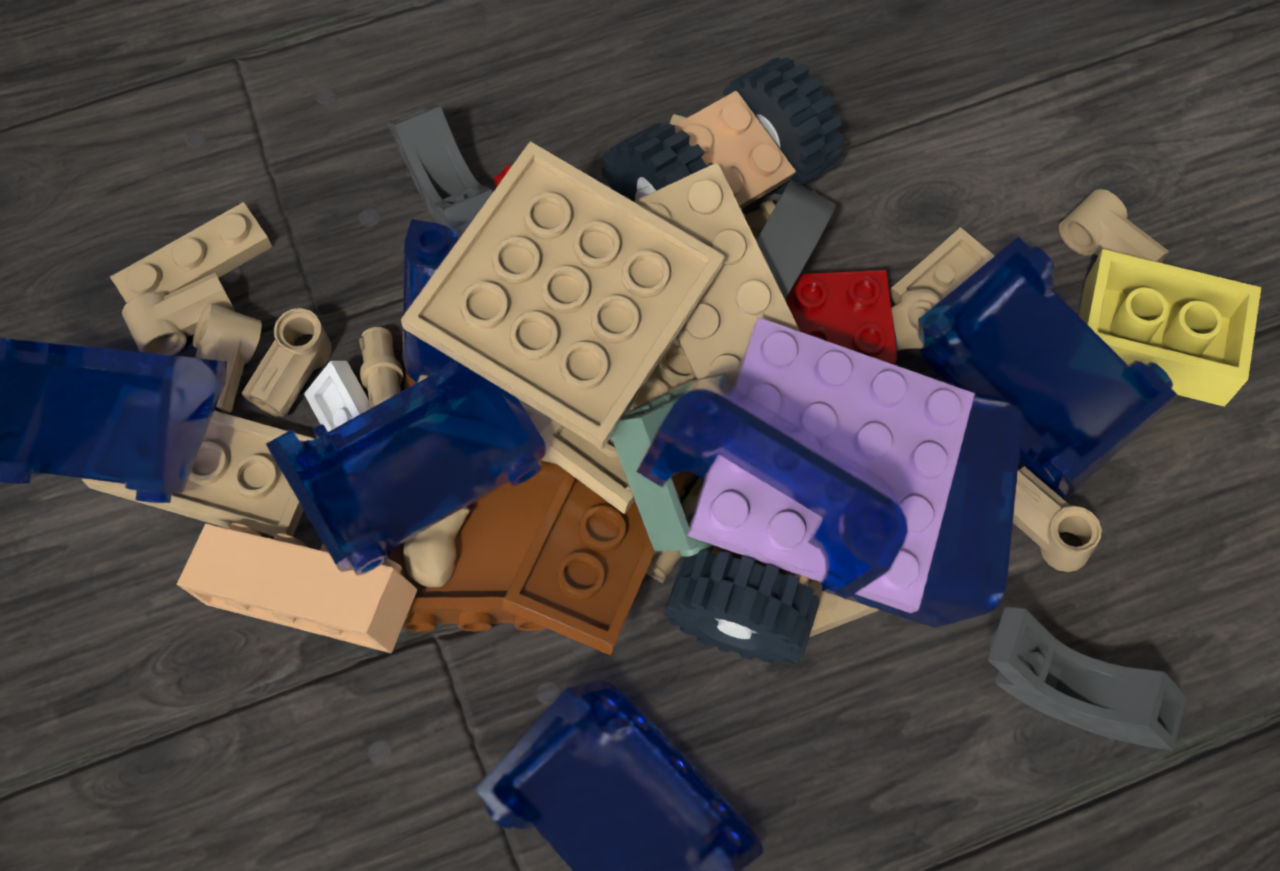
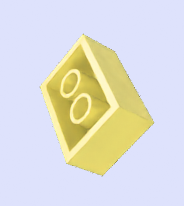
(1176, 317)

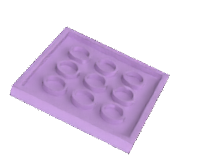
(865, 409)

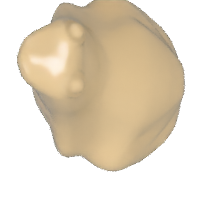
(906, 314)
(432, 553)

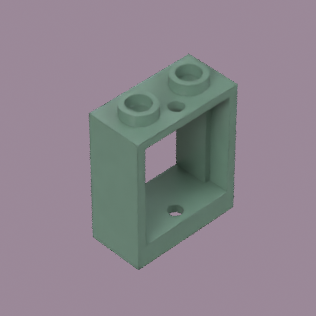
(657, 505)

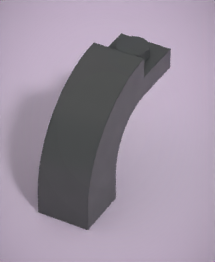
(439, 168)
(793, 232)
(1083, 691)

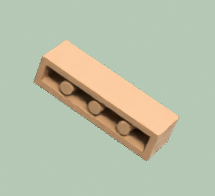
(297, 586)

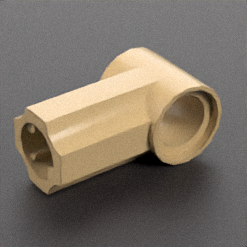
(1103, 224)
(164, 322)
(229, 338)
(288, 366)
(1045, 514)

